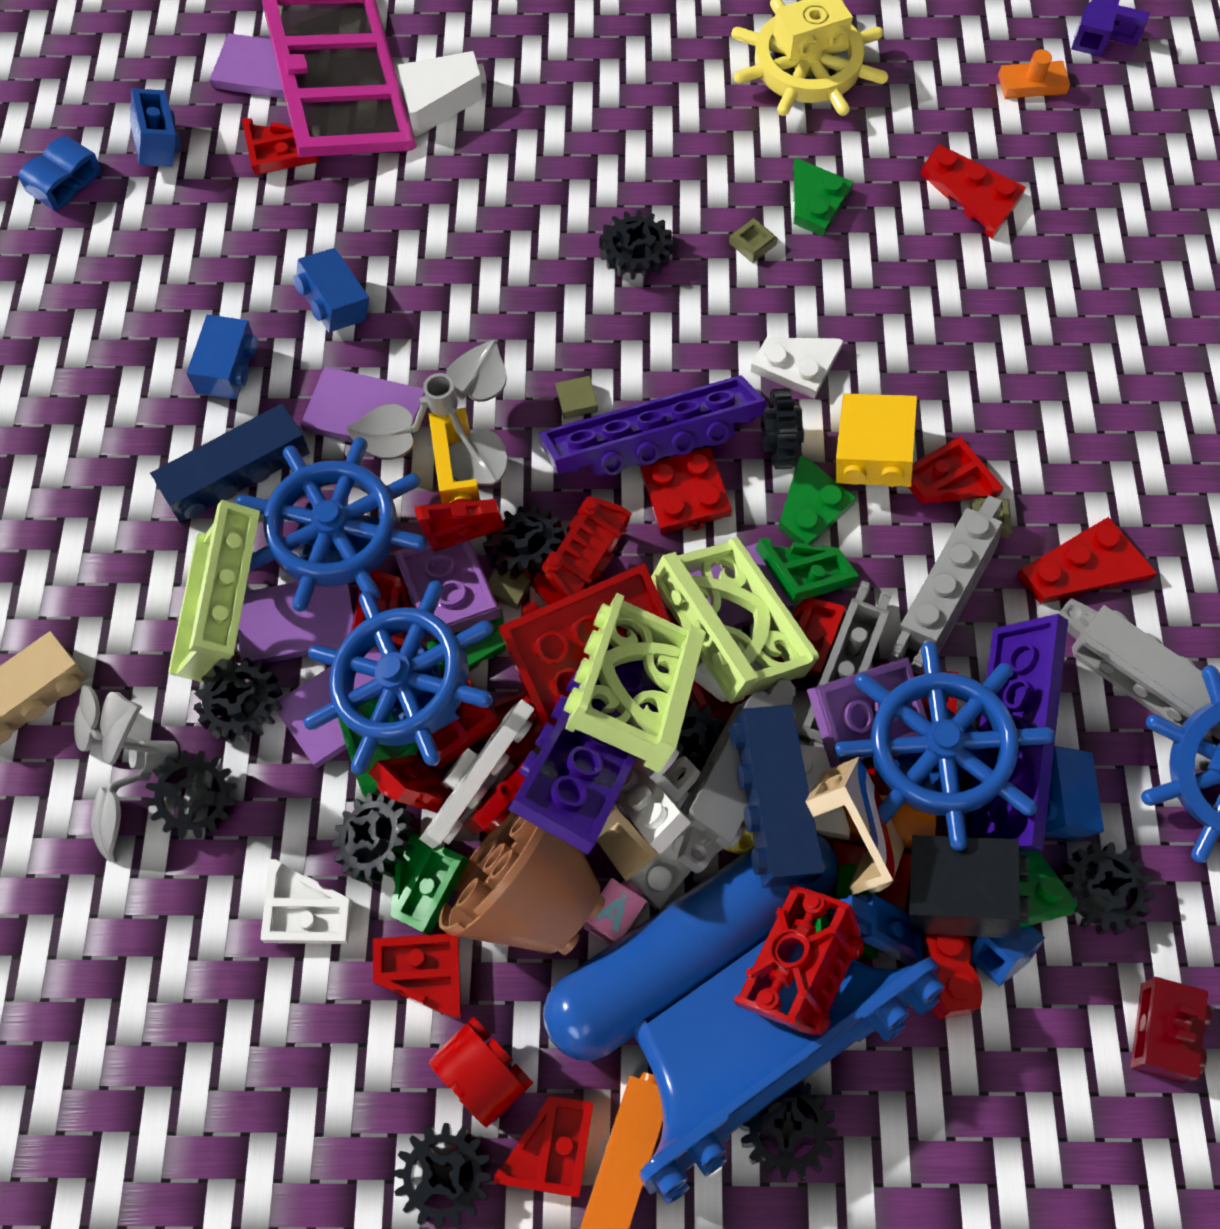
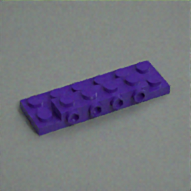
(653, 428)
(1032, 697)
(576, 776)

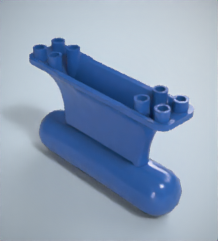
(712, 1060)

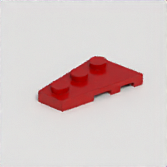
(976, 188)
(1086, 563)

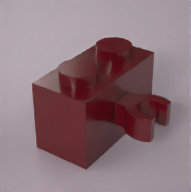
(1171, 1030)

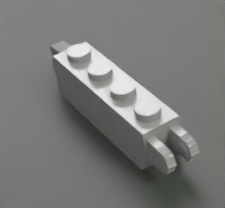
(950, 582)
(851, 650)
(1137, 663)
(715, 799)

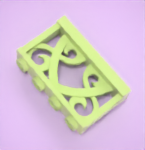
(747, 586)
(214, 592)
(671, 646)

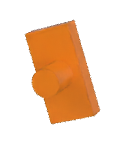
(1034, 78)

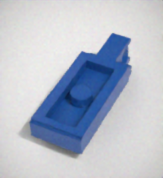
(886, 928)

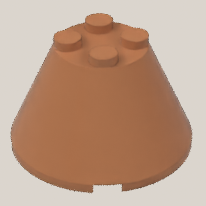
(524, 891)

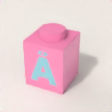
(620, 912)

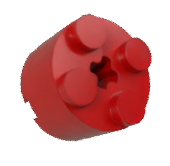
(479, 1072)

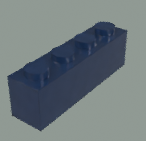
(229, 463)
(776, 796)

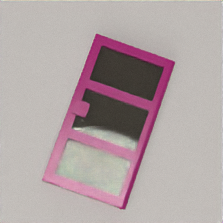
(338, 77)

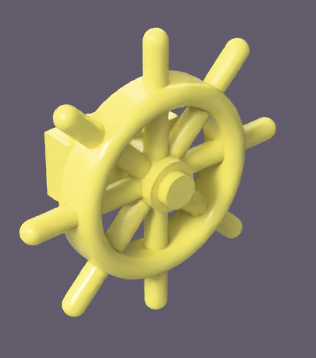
(809, 37)

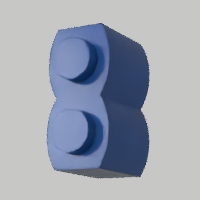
(59, 172)

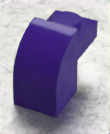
(1108, 21)

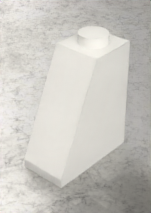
(440, 88)

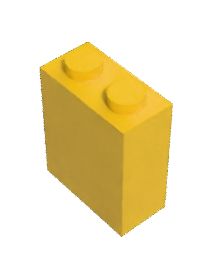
(876, 440)

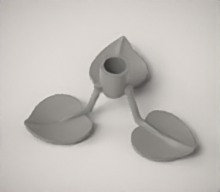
(482, 454)
(144, 755)

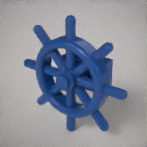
(332, 539)
(404, 678)
(947, 747)
(1184, 782)

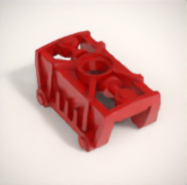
(583, 551)
(816, 972)

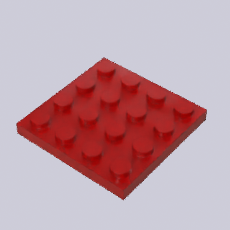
(552, 639)

